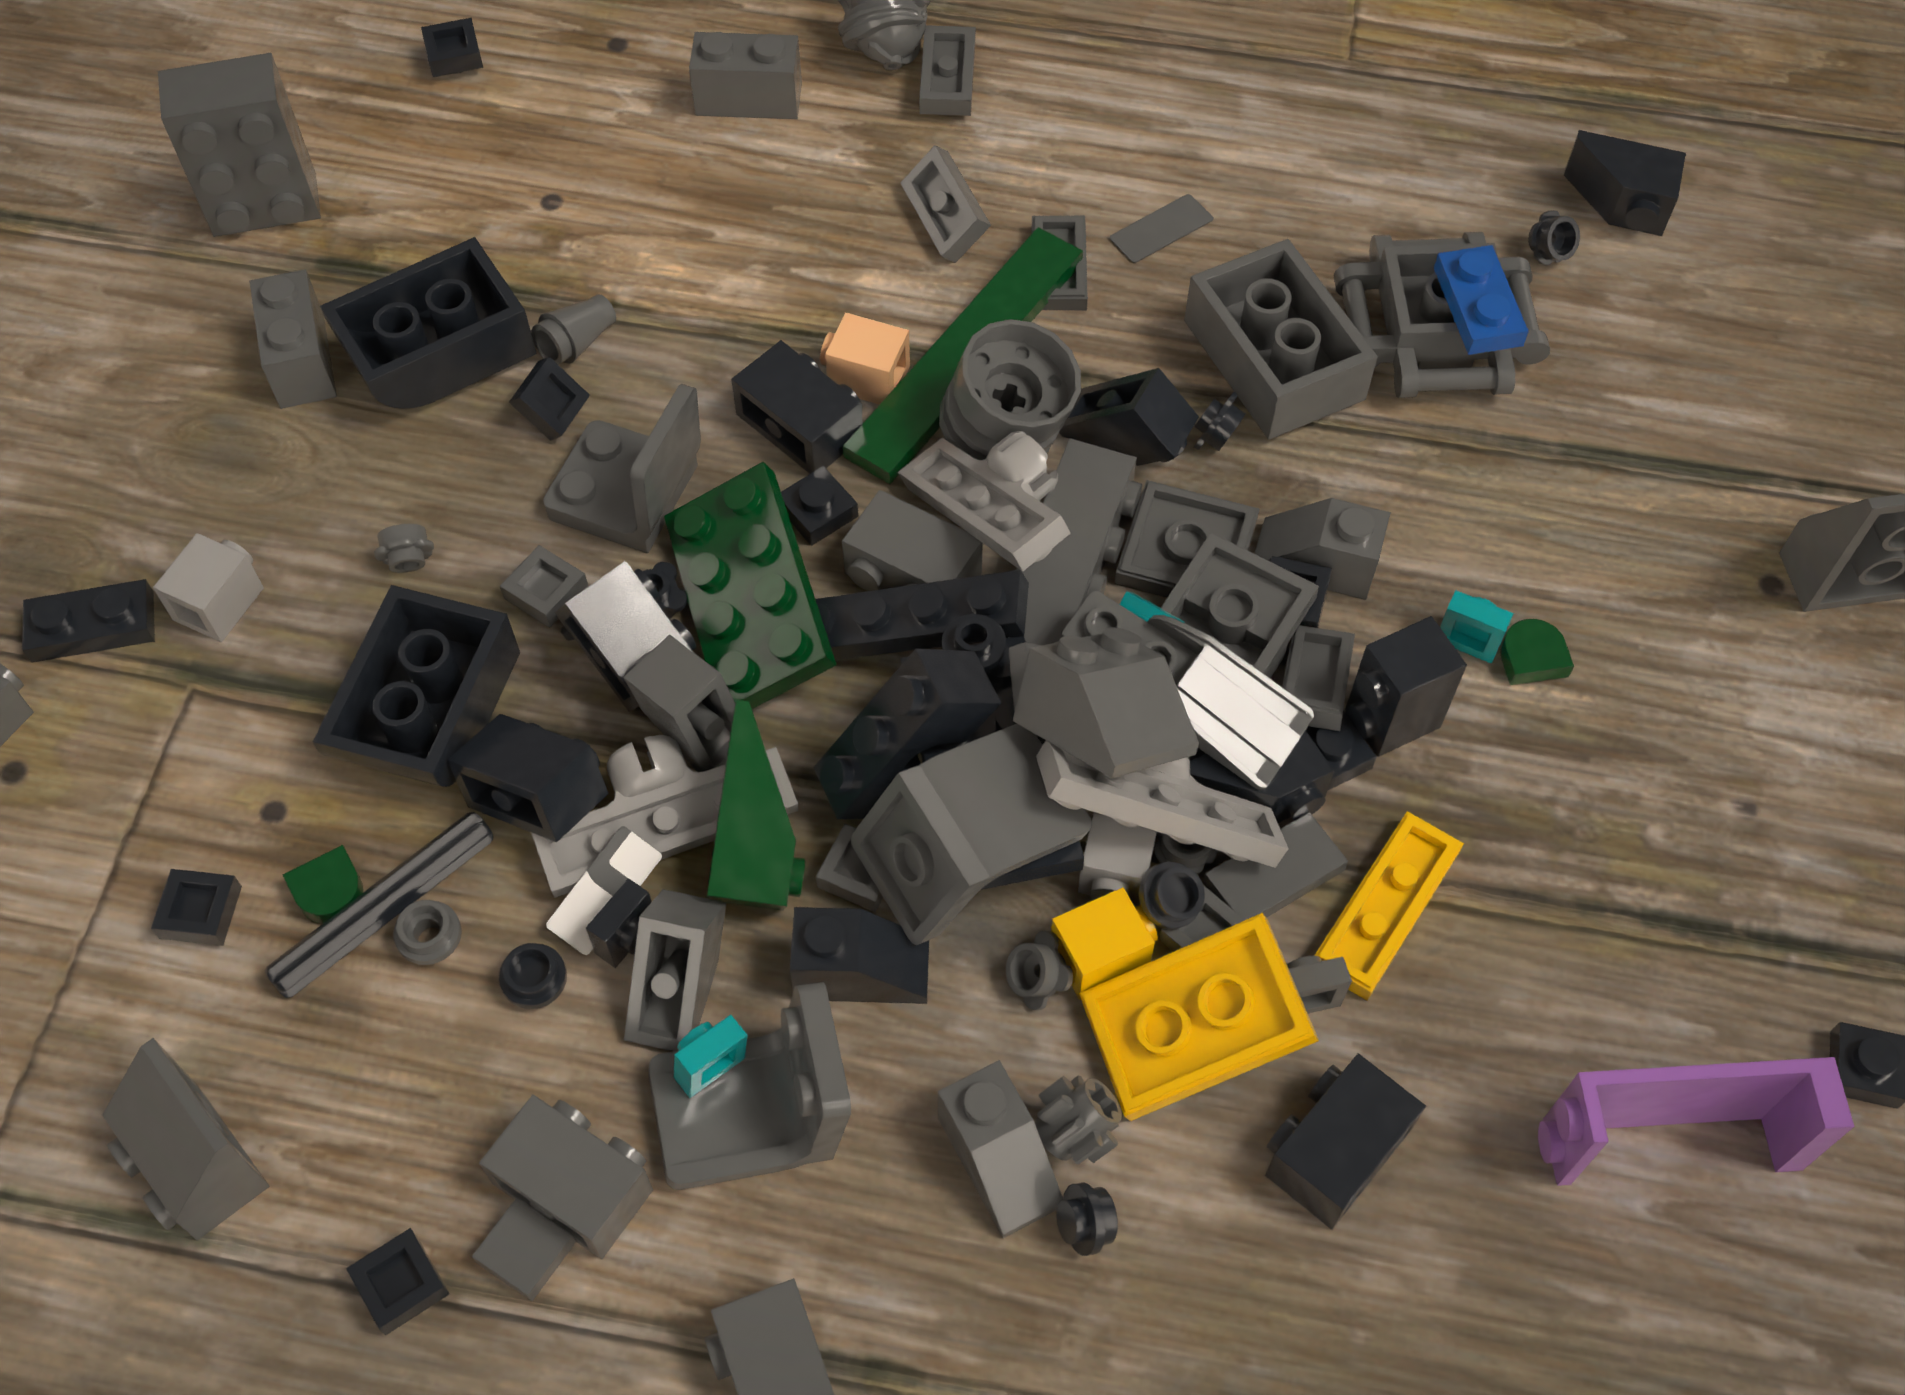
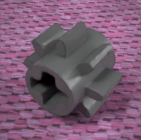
(1078, 1119)

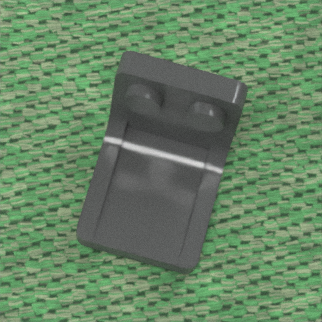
(626, 481)
(959, 826)
(765, 1113)

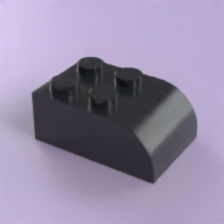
(432, 327)
(419, 686)

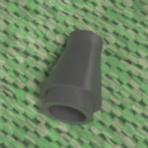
(572, 329)

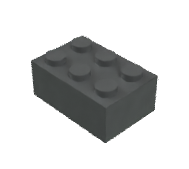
(239, 144)
(1279, 338)

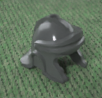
(884, 29)

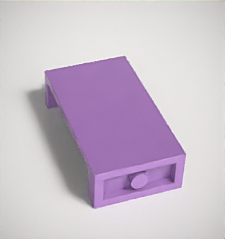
(1795, 1099)

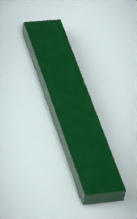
(912, 408)

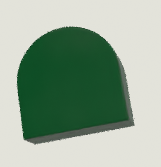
(1535, 652)
(324, 884)

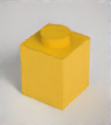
(1104, 939)

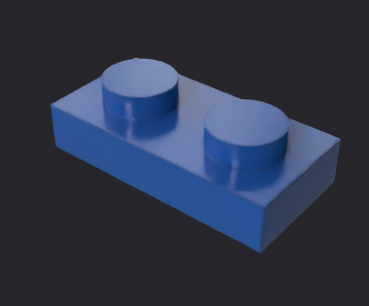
(1480, 300)

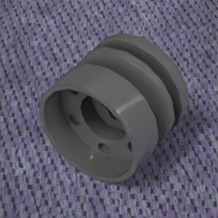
(1010, 382)

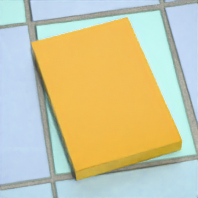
(1197, 1017)

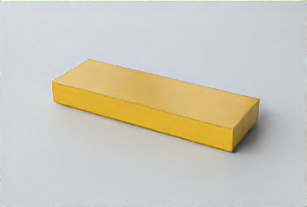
(1390, 901)

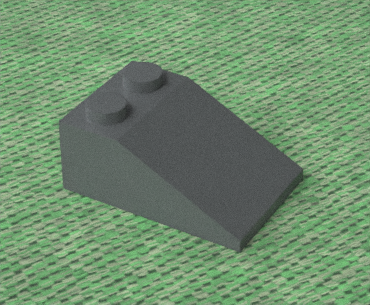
(1849, 554)

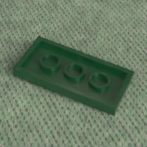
(749, 587)

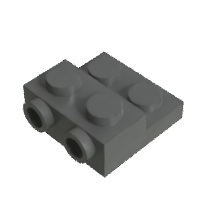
(1242, 602)

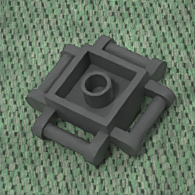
(1419, 323)

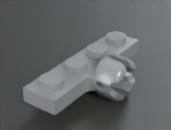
(993, 496)
(1166, 802)
(662, 806)

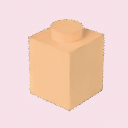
(866, 356)

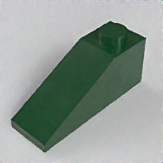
(753, 834)

